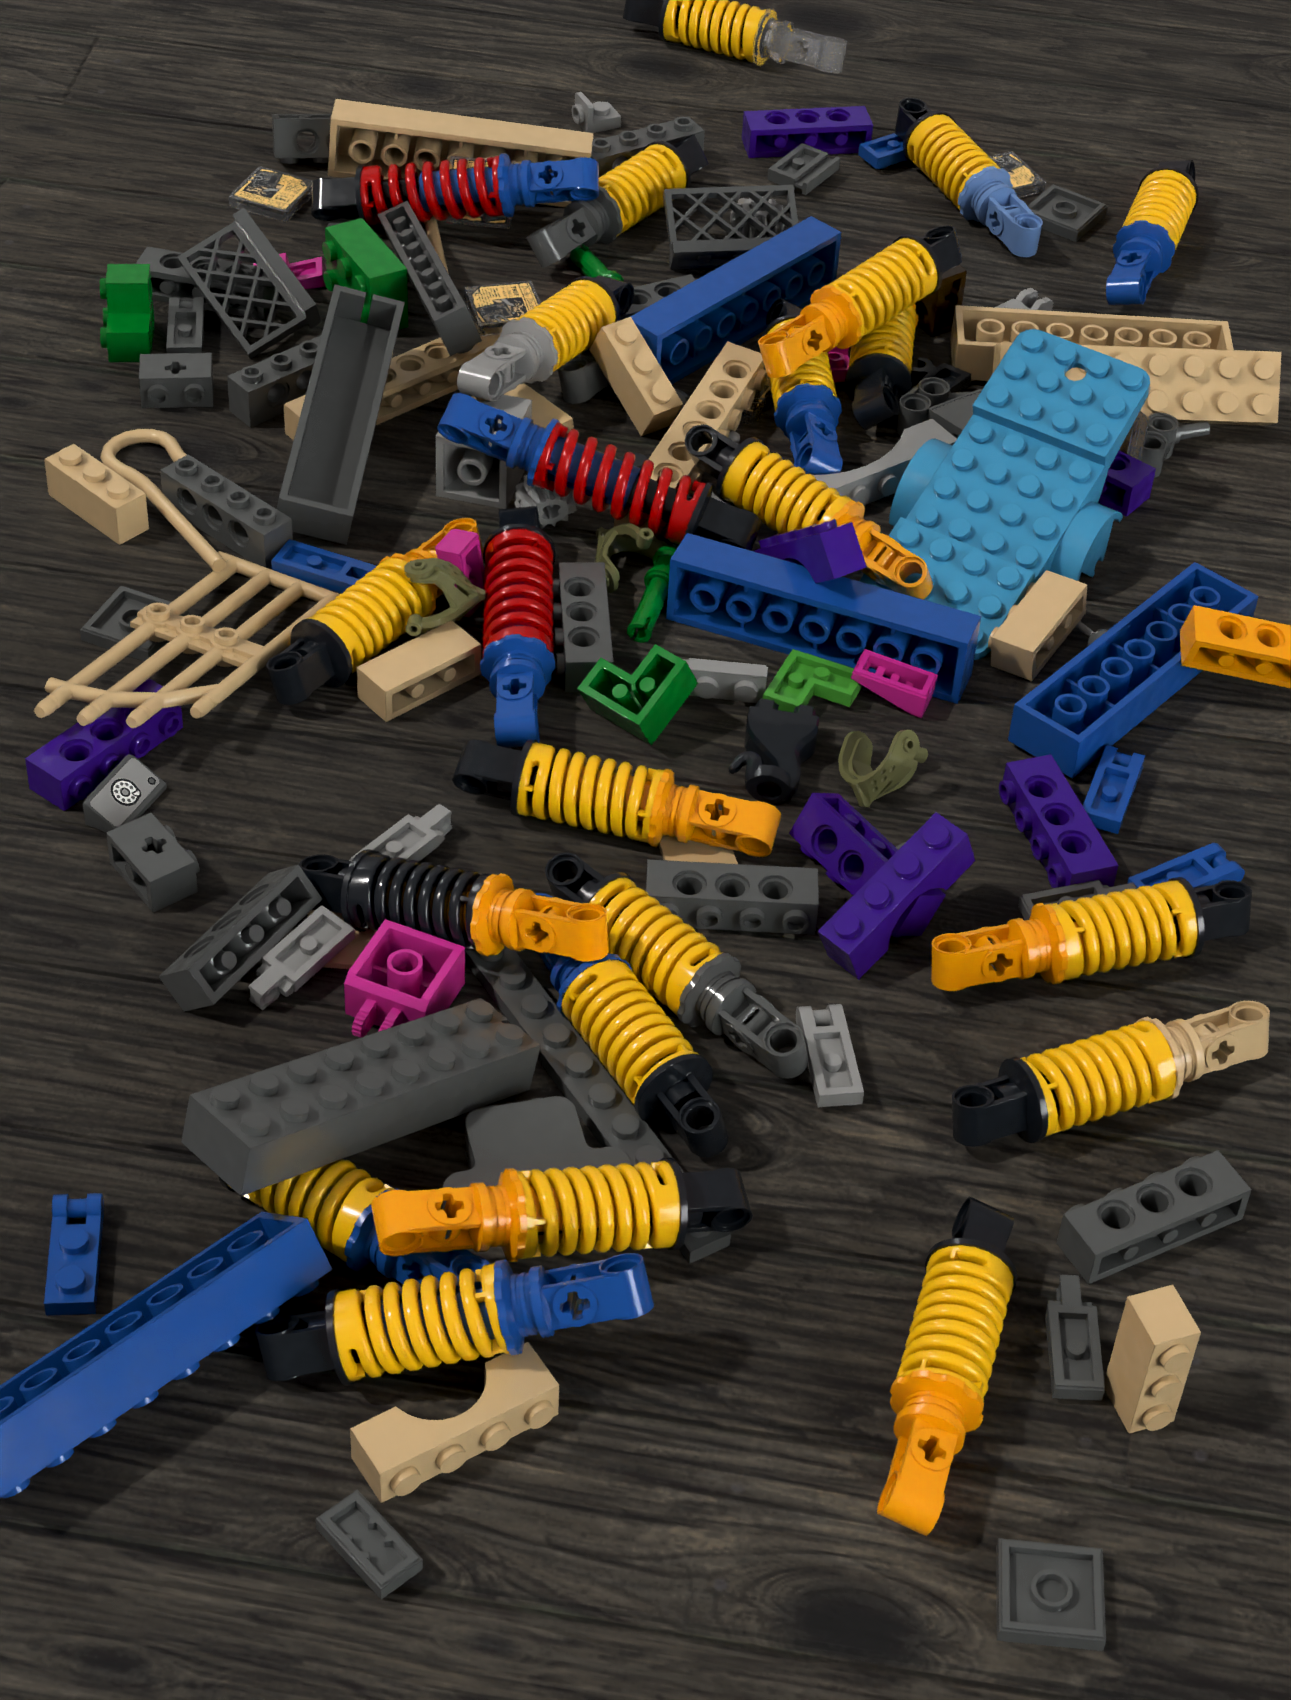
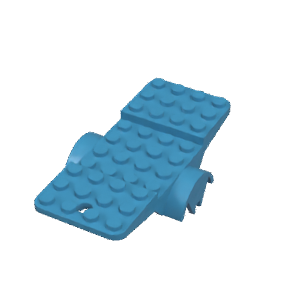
(1019, 479)

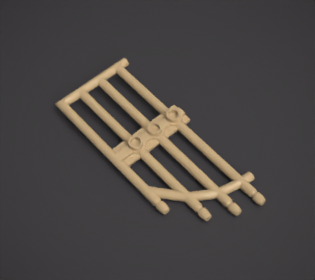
(191, 636)

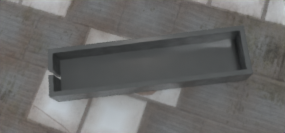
(339, 415)
(358, 1095)

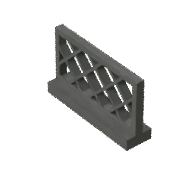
(717, 252)
(277, 276)

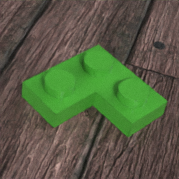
(810, 675)

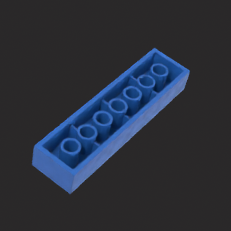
(735, 298)
(836, 619)
(1120, 674)
(151, 1341)

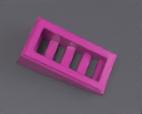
(464, 551)
(907, 687)

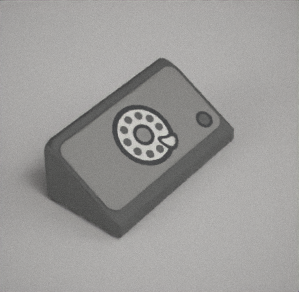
(122, 795)

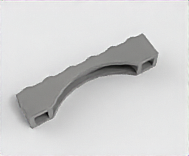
(883, 475)

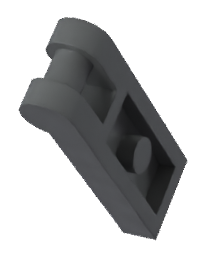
(185, 325)

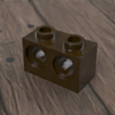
(937, 311)

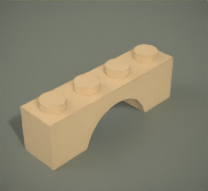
(404, 1451)

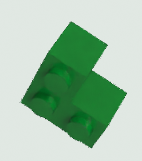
(129, 312)
(643, 700)

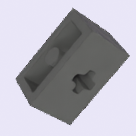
(176, 380)
(153, 862)

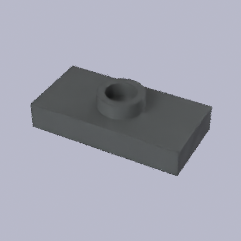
(369, 1544)

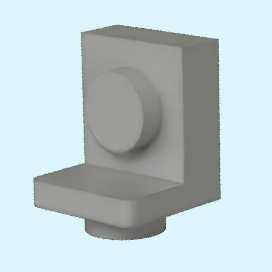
(596, 116)

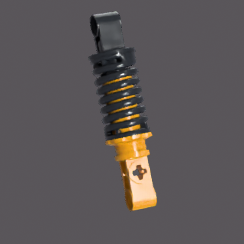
(456, 906)

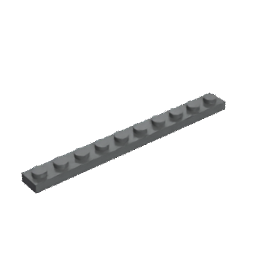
(577, 1072)

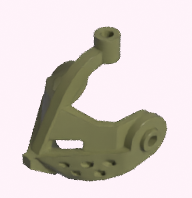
(621, 540)
(445, 576)
(889, 775)

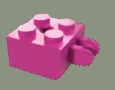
(402, 978)

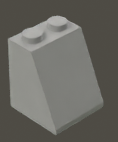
(471, 474)

